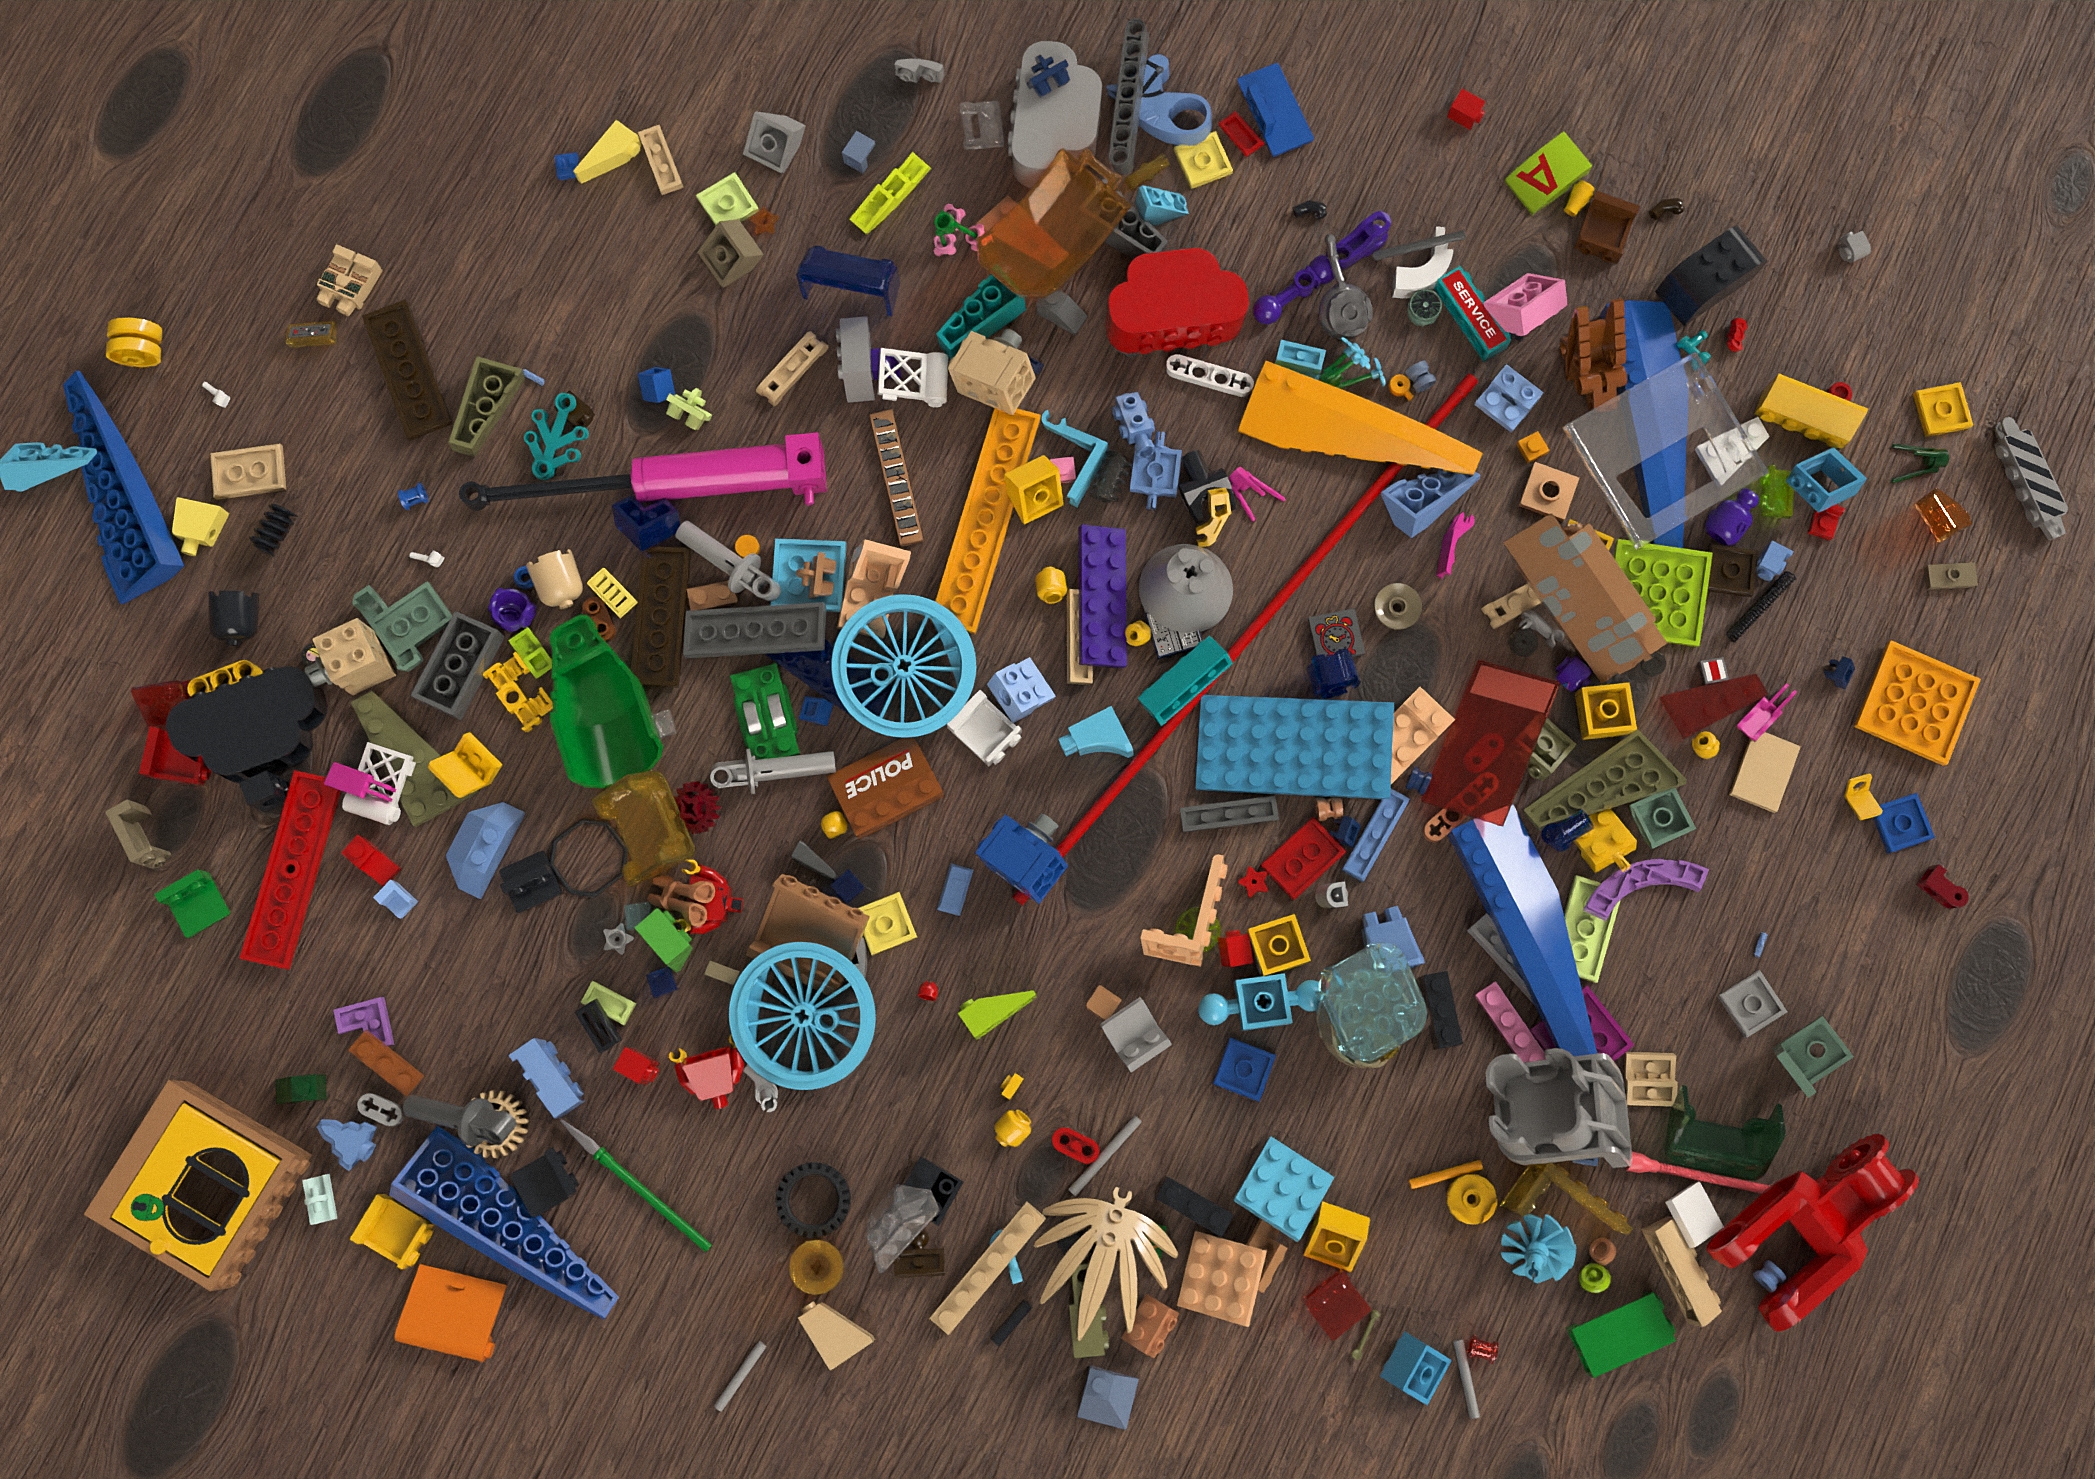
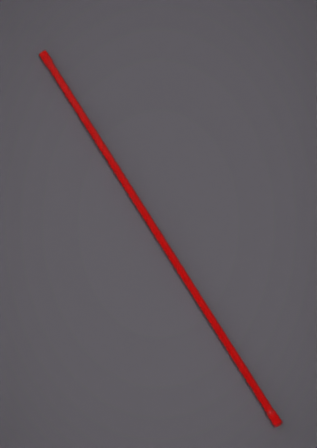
(1251, 632)

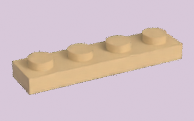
(1075, 673)

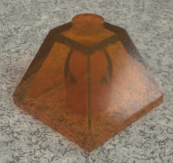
(1942, 515)

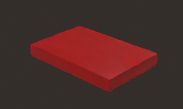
(1303, 858)

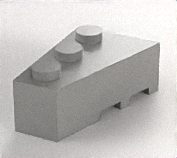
(856, 359)

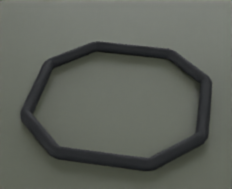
(565, 833)

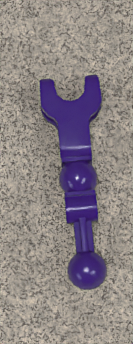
(1356, 245)

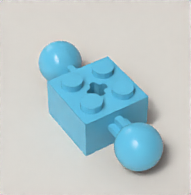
(1215, 1008)

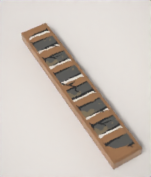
(896, 478)

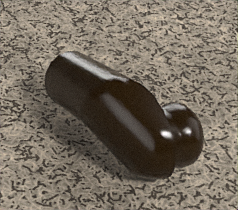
(1664, 205)

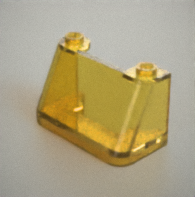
(647, 823)

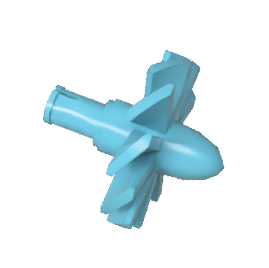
(1547, 1250)

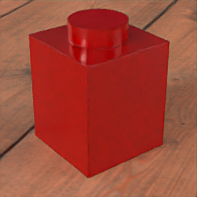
(1467, 109)
(1235, 948)

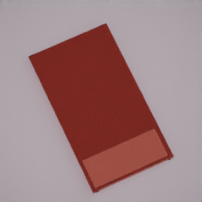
(1490, 742)

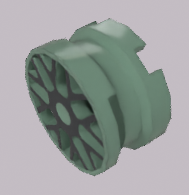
(1424, 308)

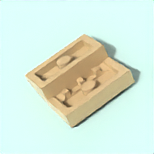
(1650, 1078)

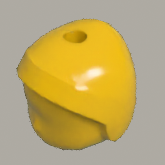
(1137, 633)
(1705, 745)
(834, 824)

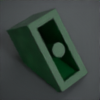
(300, 1089)

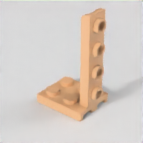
(1178, 946)

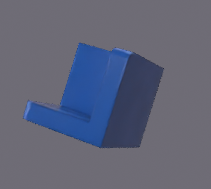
(656, 384)

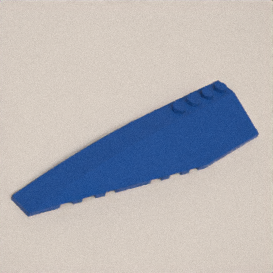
(1650, 349)
(1529, 923)

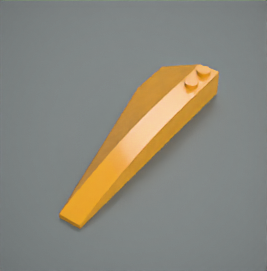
(1318, 417)

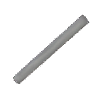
(1105, 1155)

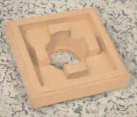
(1535, 499)

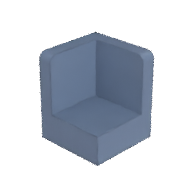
(857, 151)

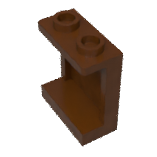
(1606, 227)

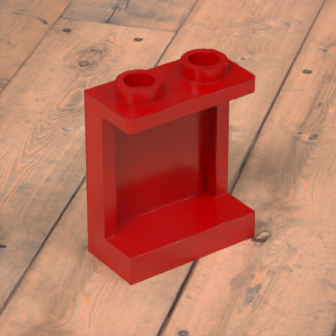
(166, 763)

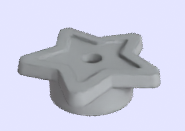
(619, 945)

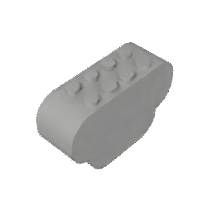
(1056, 121)

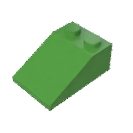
(665, 939)

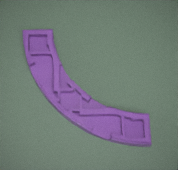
(1641, 875)

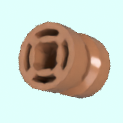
(1328, 808)

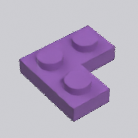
(366, 1015)

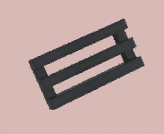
(598, 1025)

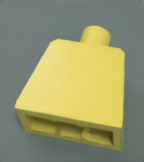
(197, 524)

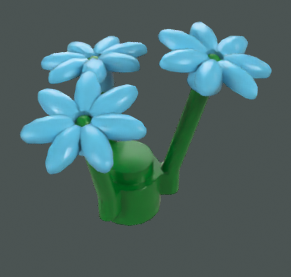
(1333, 376)

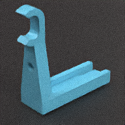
(1094, 445)

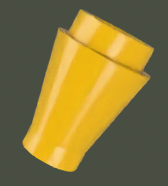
(1579, 197)

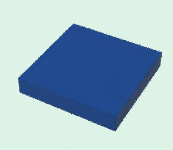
(1903, 823)
(1244, 1069)

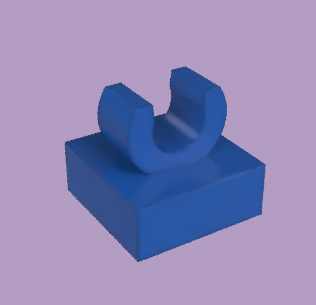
(565, 165)

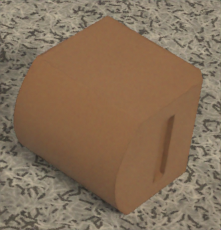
(1103, 1003)

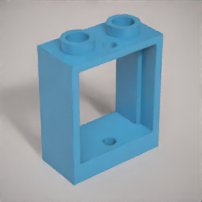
(1830, 463)

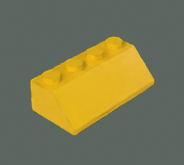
(1810, 411)

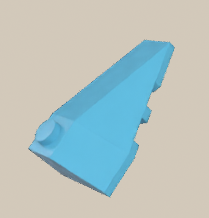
(34, 463)

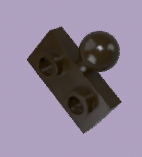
(920, 1261)

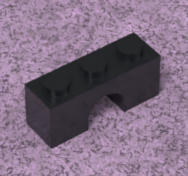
(1440, 1002)
(1194, 1206)

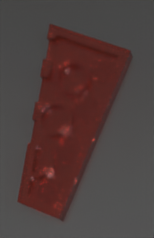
(1707, 704)

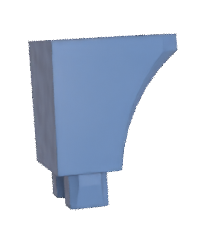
(1393, 931)

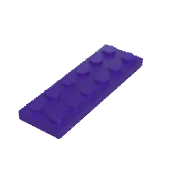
(1102, 596)

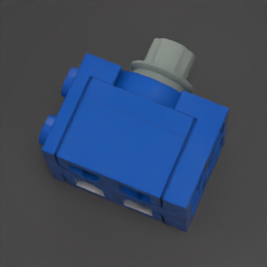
(1023, 855)

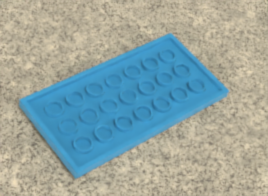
(1295, 746)

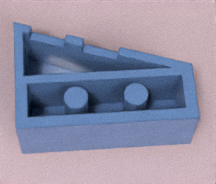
(549, 1076)

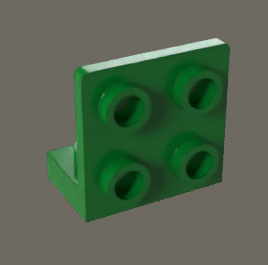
(194, 902)

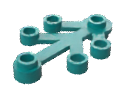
(552, 438)

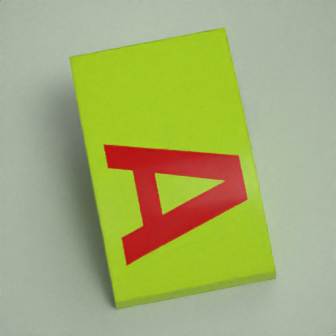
(1548, 173)

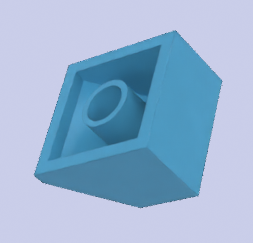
(1415, 1368)

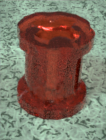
(1482, 1349)

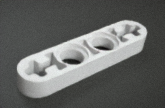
(1210, 372)

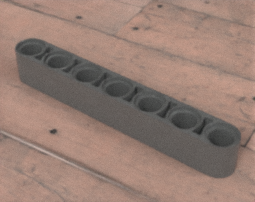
(1132, 105)

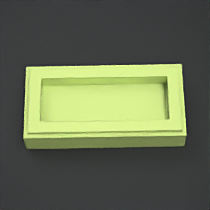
(615, 1005)

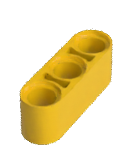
(215, 678)

